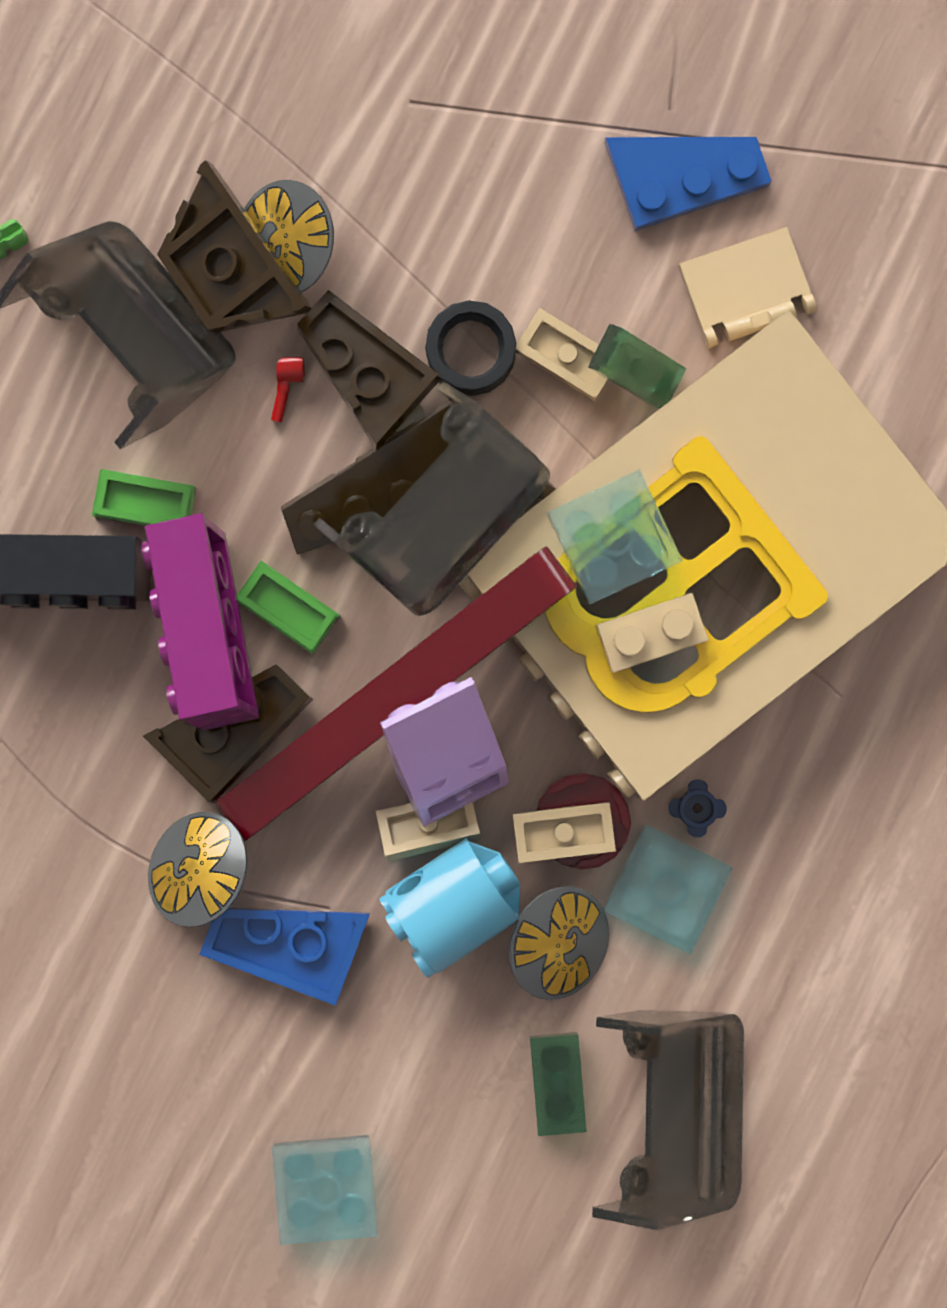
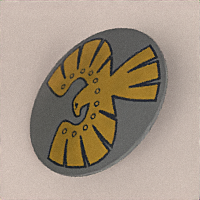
(295, 227)
(197, 869)
(558, 943)

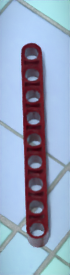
(410, 680)

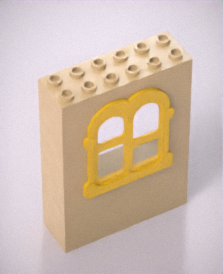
(803, 487)

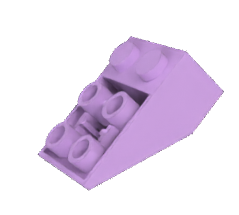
(445, 751)

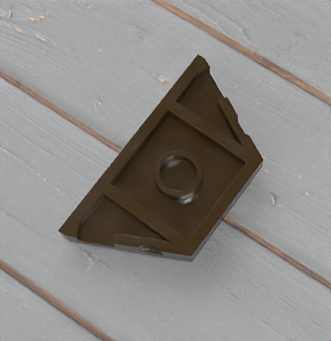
(226, 262)

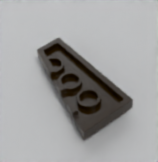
(368, 484)

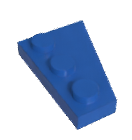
(683, 174)
(289, 947)

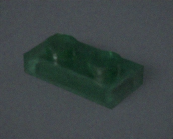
(636, 367)
(557, 1084)

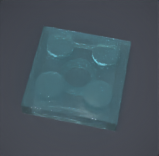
(614, 537)
(667, 889)
(324, 1189)

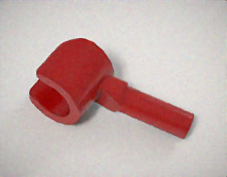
(287, 371)

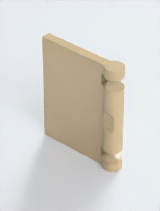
(746, 285)

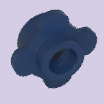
(697, 794)

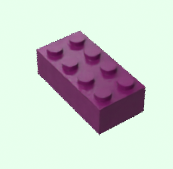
(199, 622)

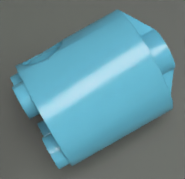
(453, 905)

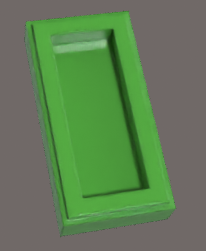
(141, 499)
(287, 607)

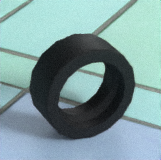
(477, 312)

